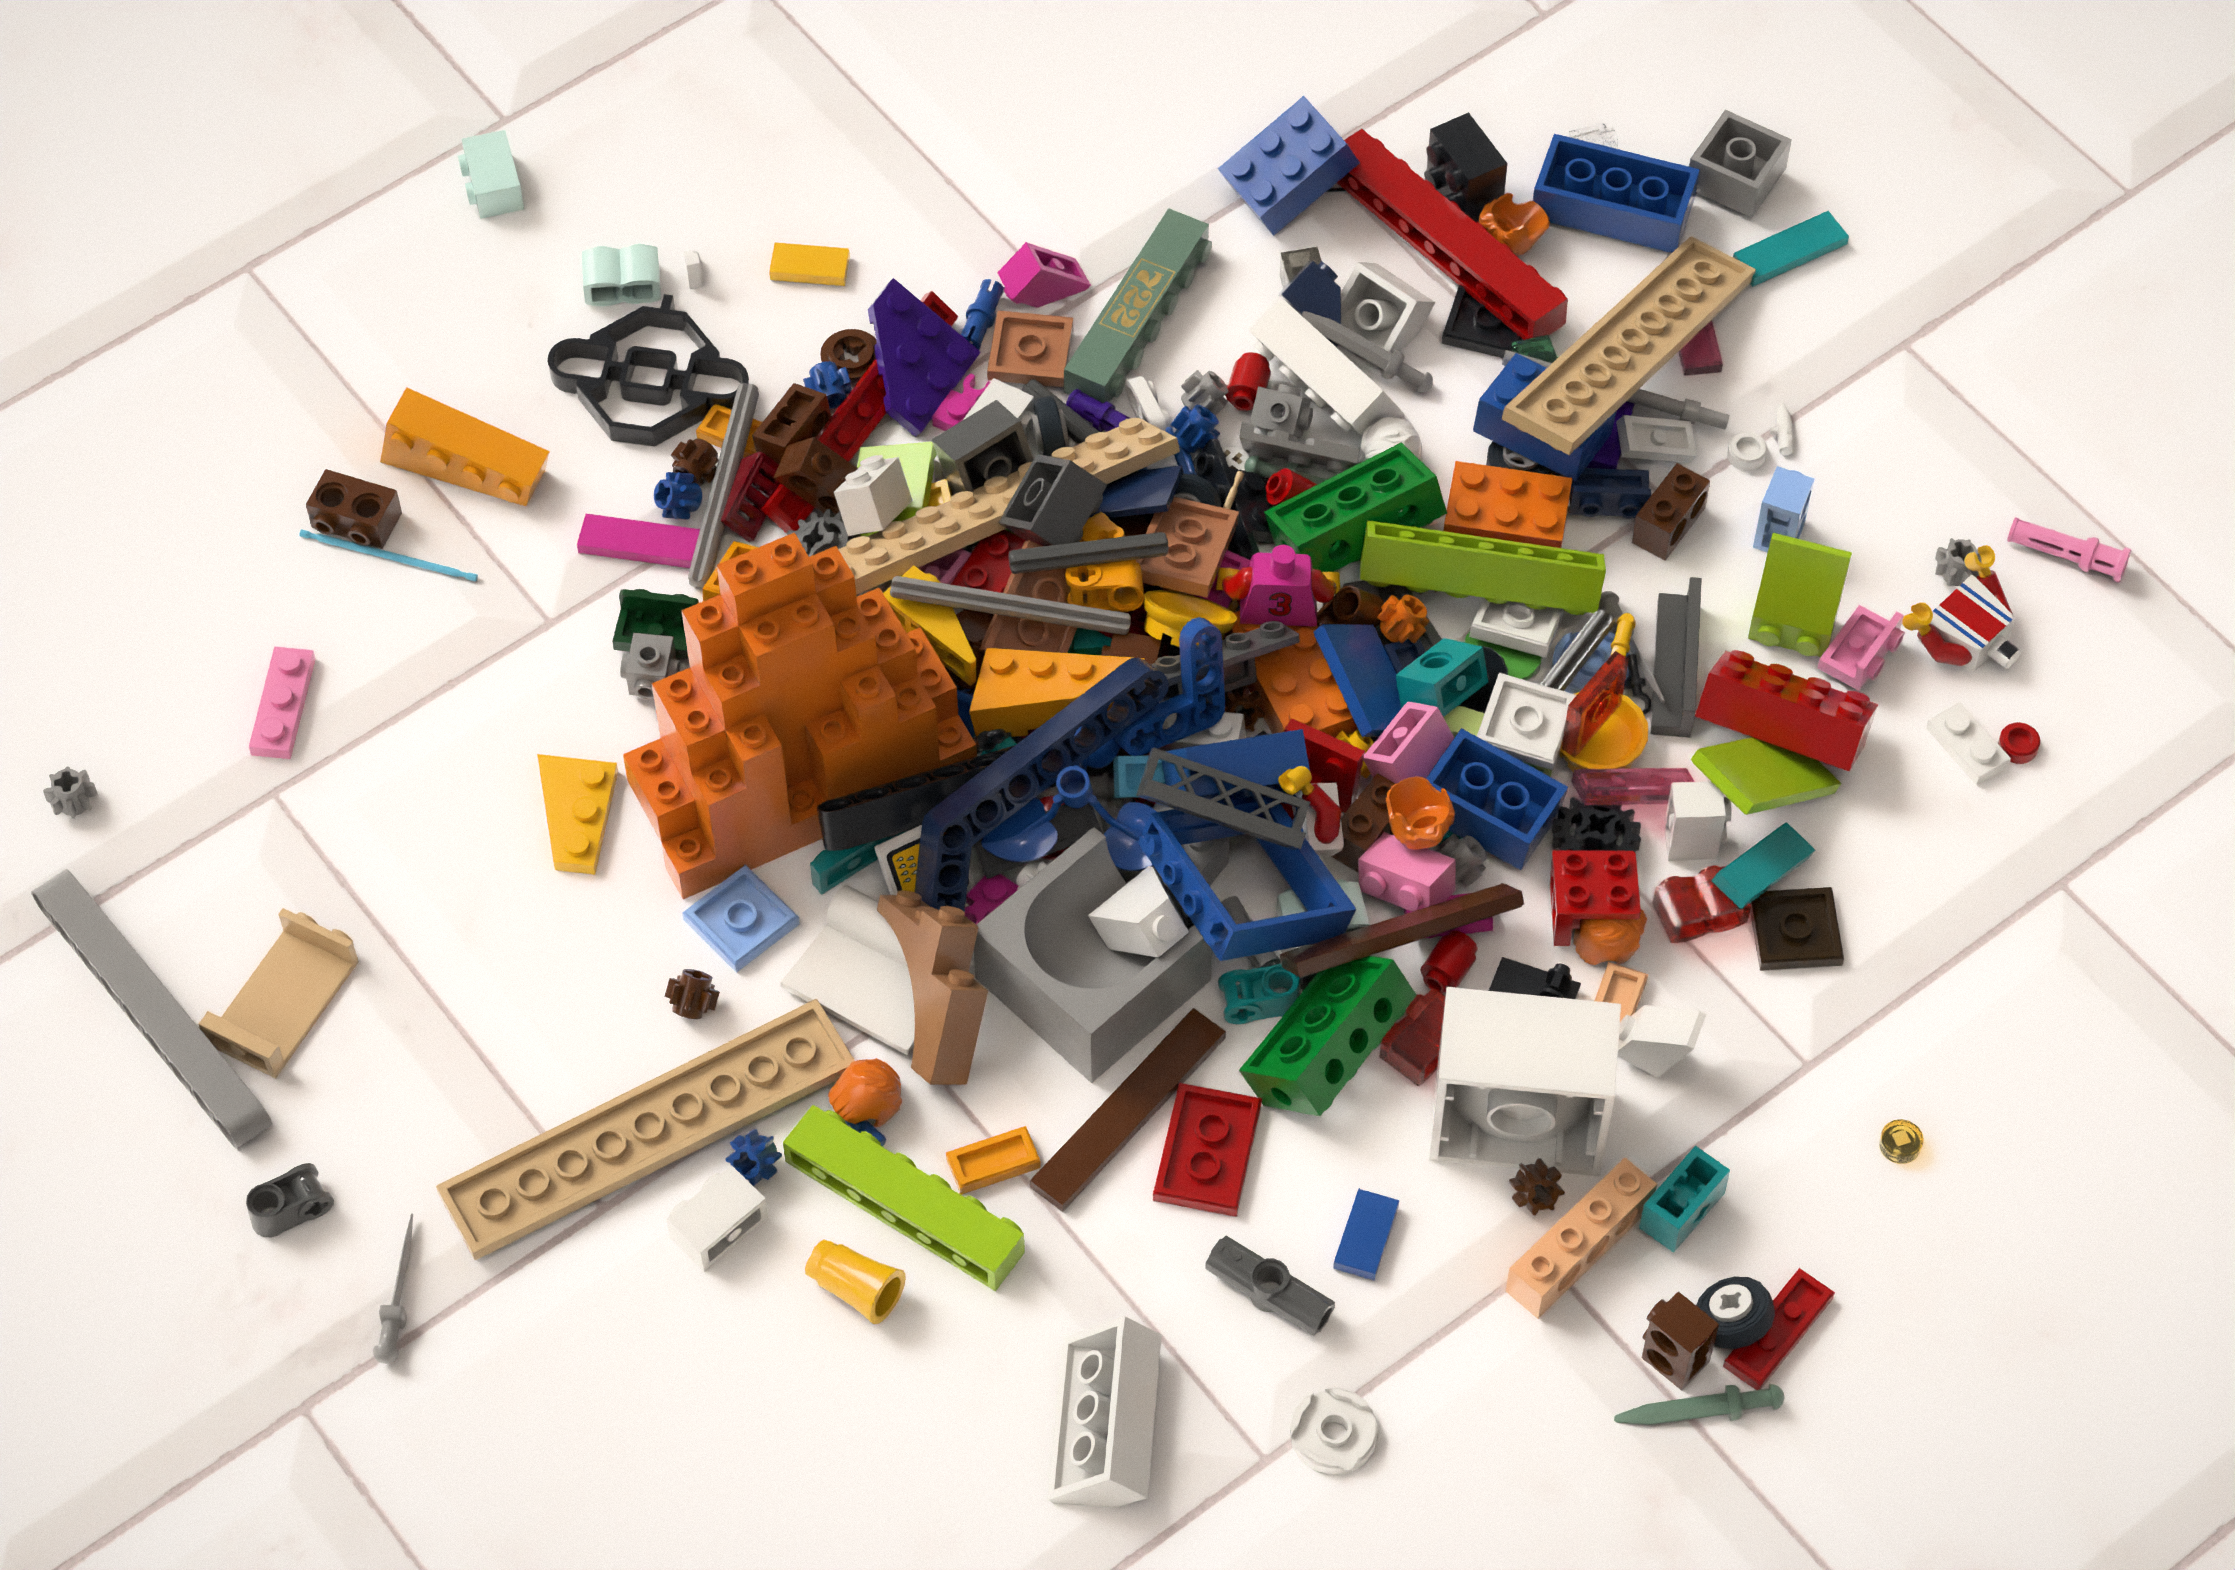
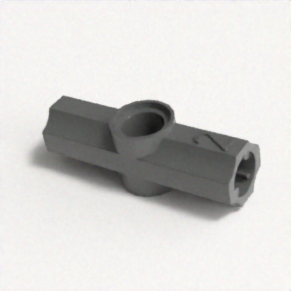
(1249, 1270)

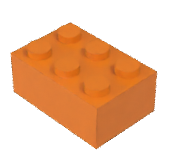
(1508, 504)

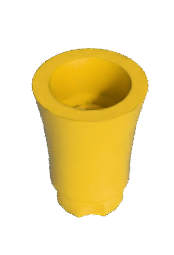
(856, 1279)

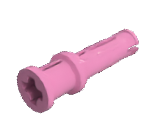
(2088, 553)

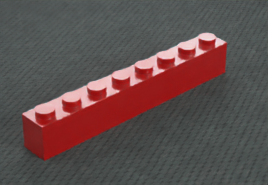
(1453, 240)

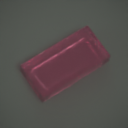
(1701, 353)

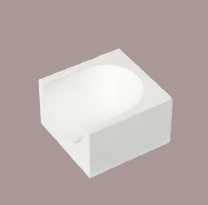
(1525, 1080)

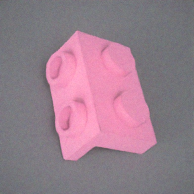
(1860, 647)

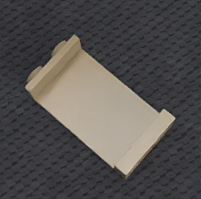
(283, 994)

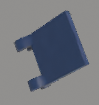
(1141, 492)

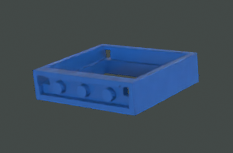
(1326, 902)

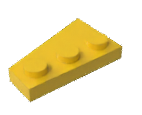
(577, 809)

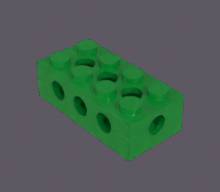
(1340, 507)
(1327, 1035)

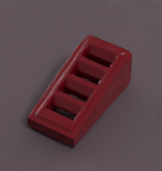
(755, 470)

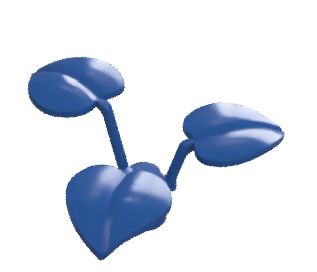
(1031, 836)

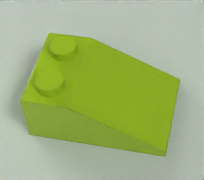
(1799, 595)

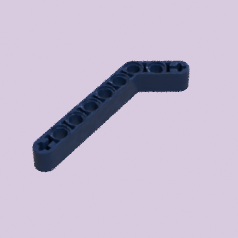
(1134, 690)

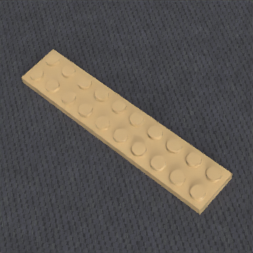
(1628, 345)
(976, 514)
(644, 1129)

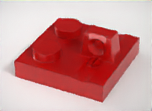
(1332, 762)

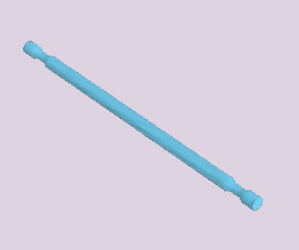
(389, 555)

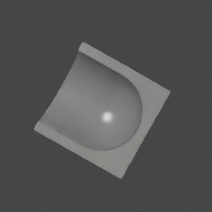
(1061, 977)

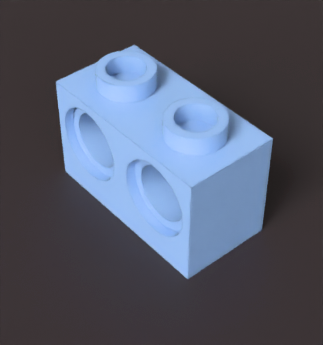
(1783, 507)

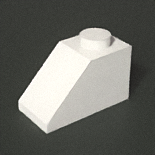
(1658, 1037)

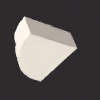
(694, 269)

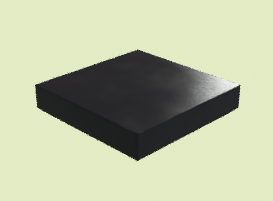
(1476, 328)

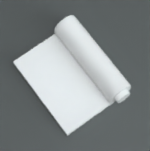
(859, 971)

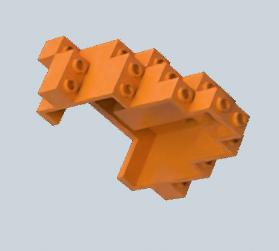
(785, 707)

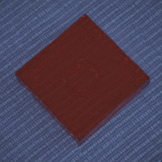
(1594, 704)

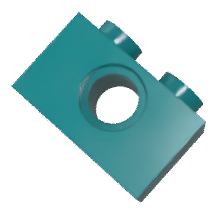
(1443, 675)

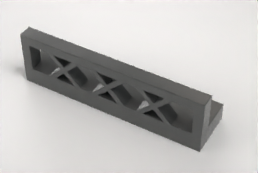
(1676, 661)
(1223, 814)

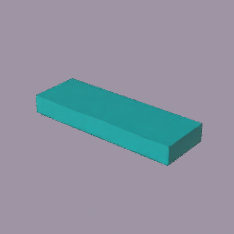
(1793, 247)
(1763, 865)

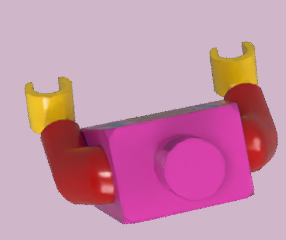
(1279, 588)

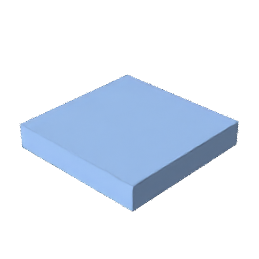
(740, 918)

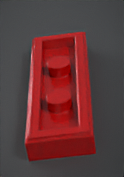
(1795, 1312)

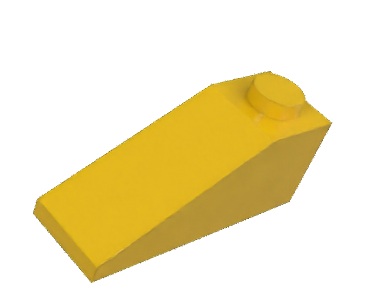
(940, 628)

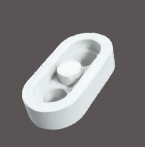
(1144, 402)

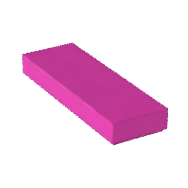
(637, 540)

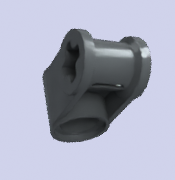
(290, 1199)

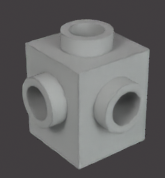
(1271, 404)
(648, 661)

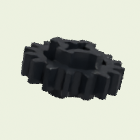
(1595, 828)

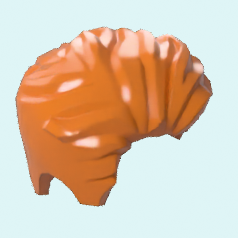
(1514, 223)
(1419, 813)
(1608, 939)
(867, 1092)

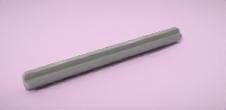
(727, 467)
(1010, 605)

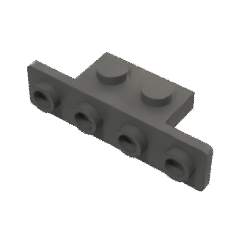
(1238, 655)

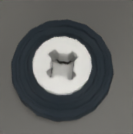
(1740, 1308)

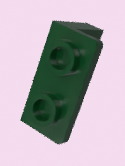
(651, 614)

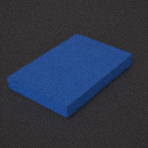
(1361, 674)

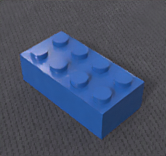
(1616, 193)

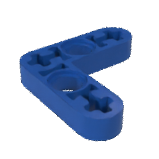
(1190, 702)

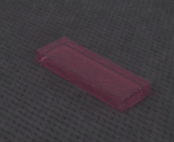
(1627, 785)

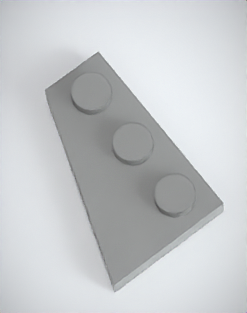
(1283, 445)

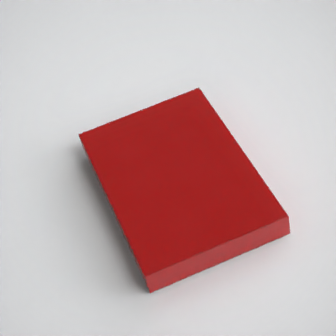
(1207, 1149)

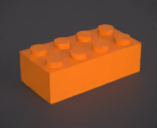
(1298, 685)

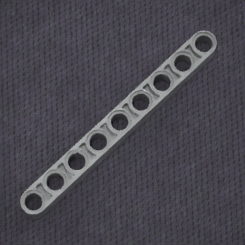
(152, 1009)

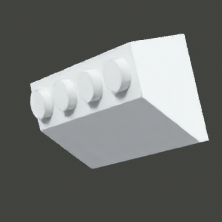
(1322, 368)
(1105, 1415)

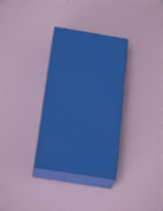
(1366, 1234)

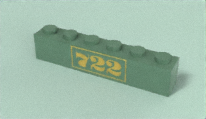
(1138, 307)

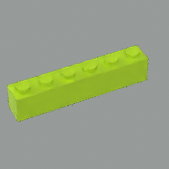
(1482, 568)
(904, 1196)

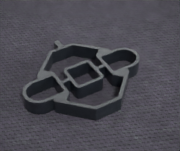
(603, 347)

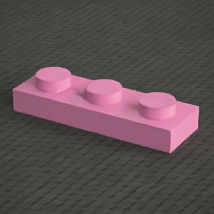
(282, 702)

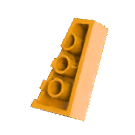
(461, 449)
(1029, 687)

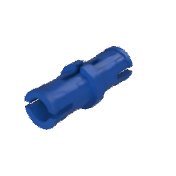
(982, 313)

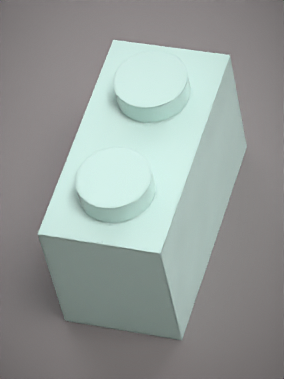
(492, 174)

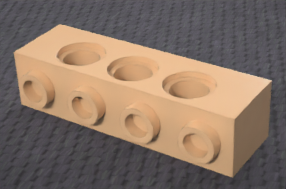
(1580, 1238)

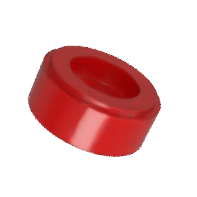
(2019, 742)

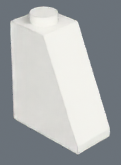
(1140, 917)

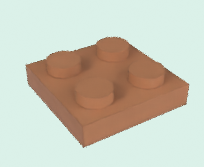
(1030, 348)

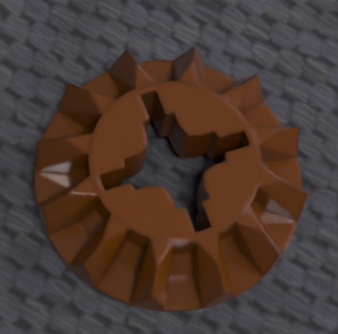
(853, 342)

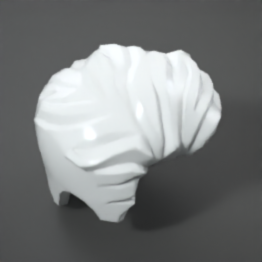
(1388, 433)

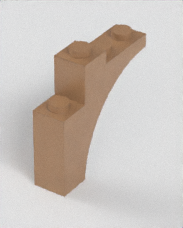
(945, 994)

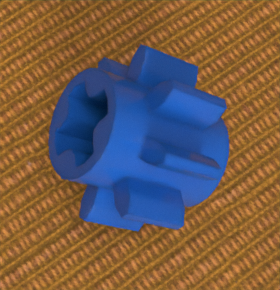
(830, 381)
(1195, 427)
(677, 495)
(754, 1156)

